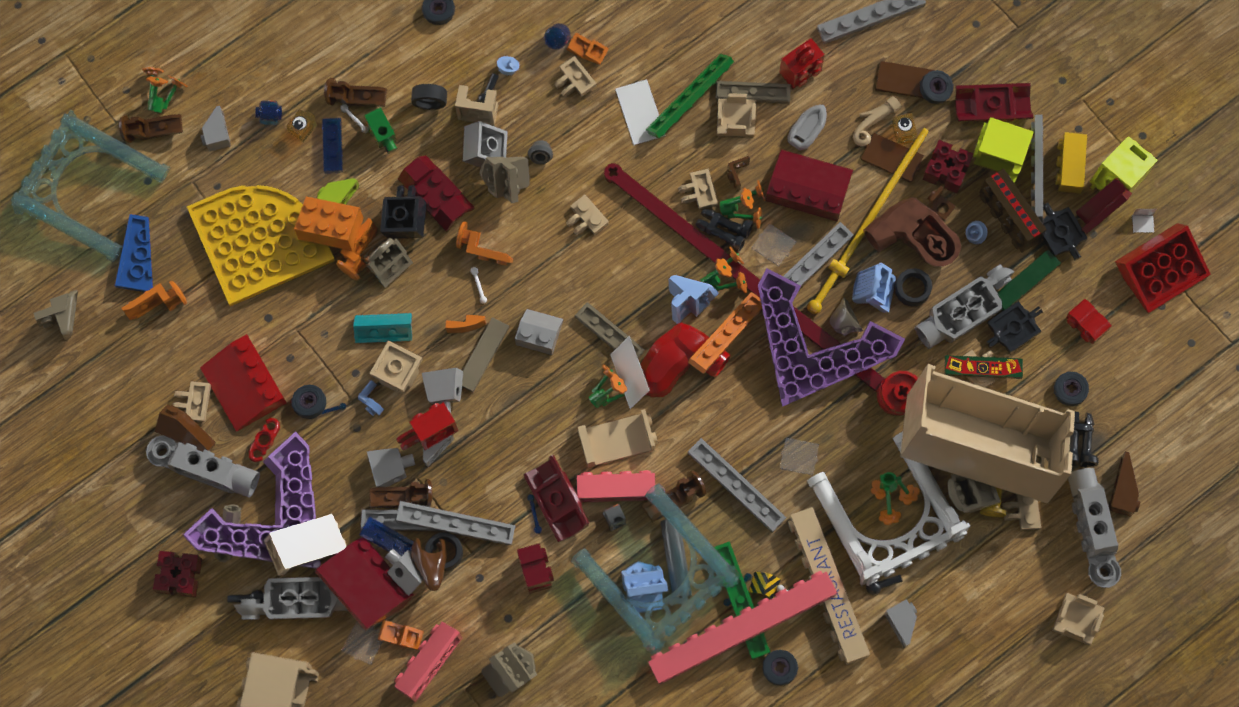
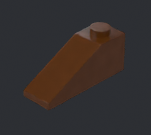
(182, 428)
(1125, 491)

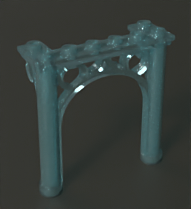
(76, 128)
(654, 639)

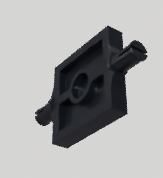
(1062, 232)
(1014, 327)

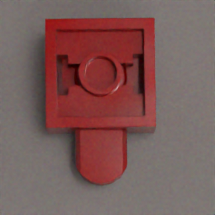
(802, 63)
(429, 428)

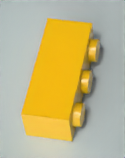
(1071, 162)

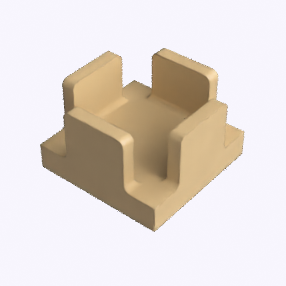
(736, 116)
(396, 367)
(1079, 618)

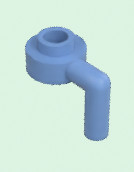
(372, 407)

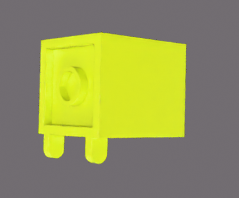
(1002, 147)
(1127, 163)

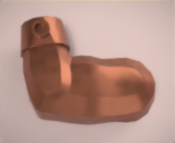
(918, 228)

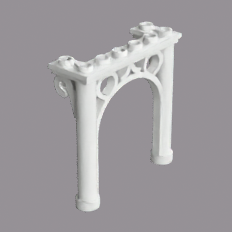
(850, 536)

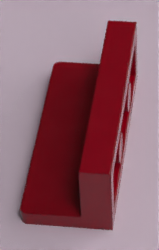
(1103, 204)

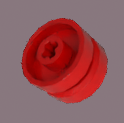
(888, 391)

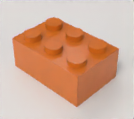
(328, 223)

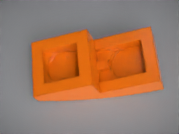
(587, 49)
(471, 323)
(400, 635)

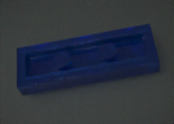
(332, 145)
(385, 536)

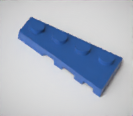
(135, 261)

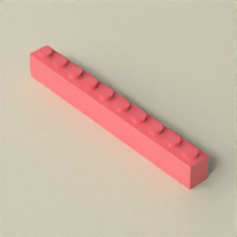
(743, 627)

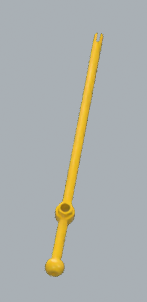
(838, 267)

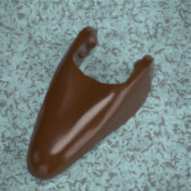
(430, 564)

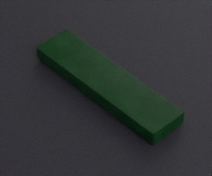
(1028, 279)

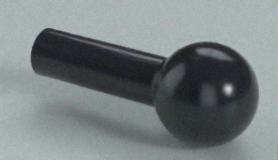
(490, 86)
(876, 587)
(256, 594)

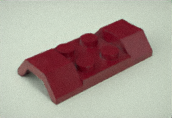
(996, 101)
(442, 197)
(557, 499)

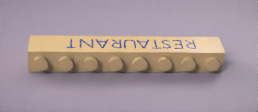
(838, 608)

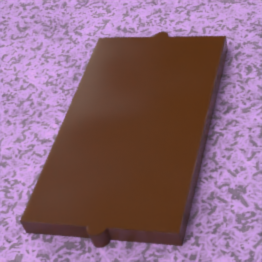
(900, 79)
(888, 156)

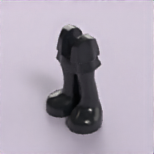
(711, 228)
(1086, 431)

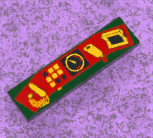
(983, 367)

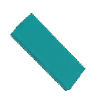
(383, 328)

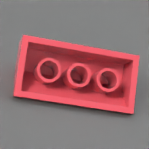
(428, 661)

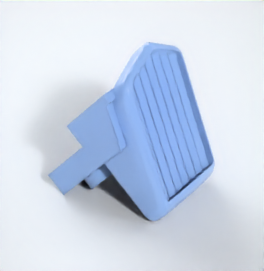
(875, 287)
(689, 296)
(644, 583)

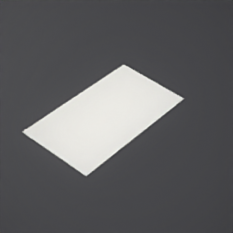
(638, 109)
(630, 371)

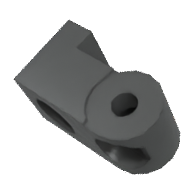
(614, 517)

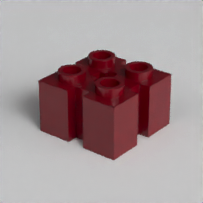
(938, 172)
(536, 574)
(185, 583)

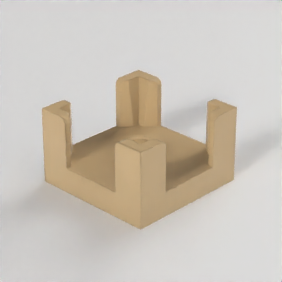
(476, 111)

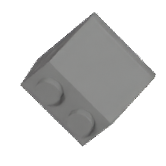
(483, 141)
(538, 331)

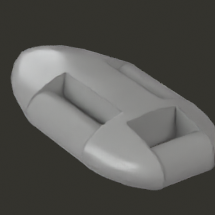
(807, 127)

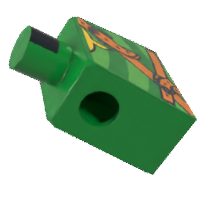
(379, 124)

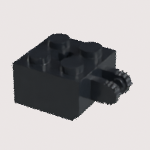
(403, 215)

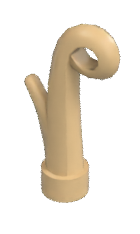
(891, 106)

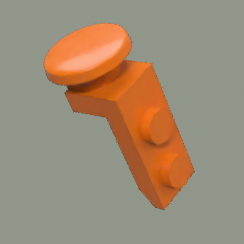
(472, 239)
(353, 264)
(153, 298)

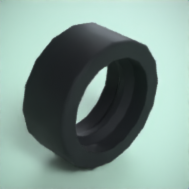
(429, 96)
(917, 273)
(451, 538)

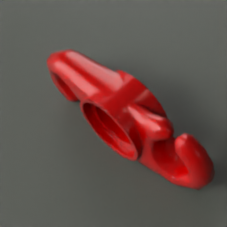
(265, 431)

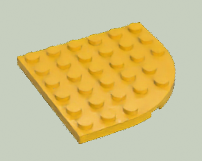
(254, 240)

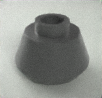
(540, 152)

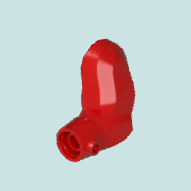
(670, 356)

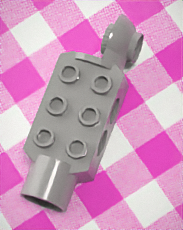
(964, 309)
(183, 458)
(1100, 547)
(292, 599)

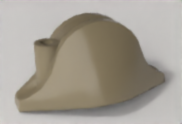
(844, 319)

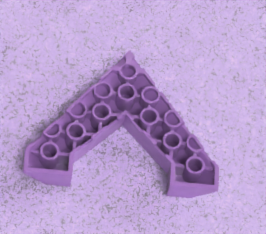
(805, 373)
(292, 507)

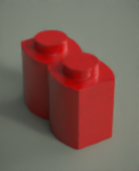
(1088, 321)

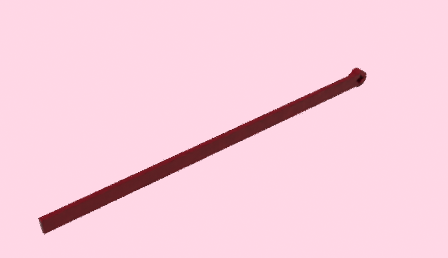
(713, 252)

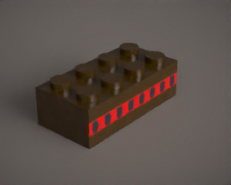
(1012, 211)

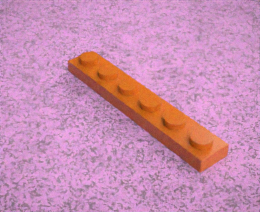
(726, 333)

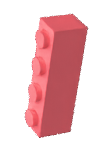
(614, 487)

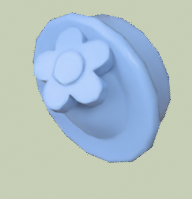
(507, 65)
(976, 232)

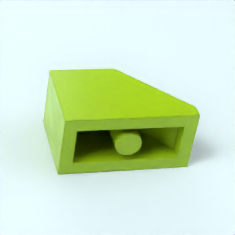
(339, 191)

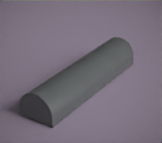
(674, 556)

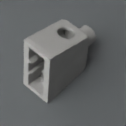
(443, 386)
(389, 466)
(404, 571)

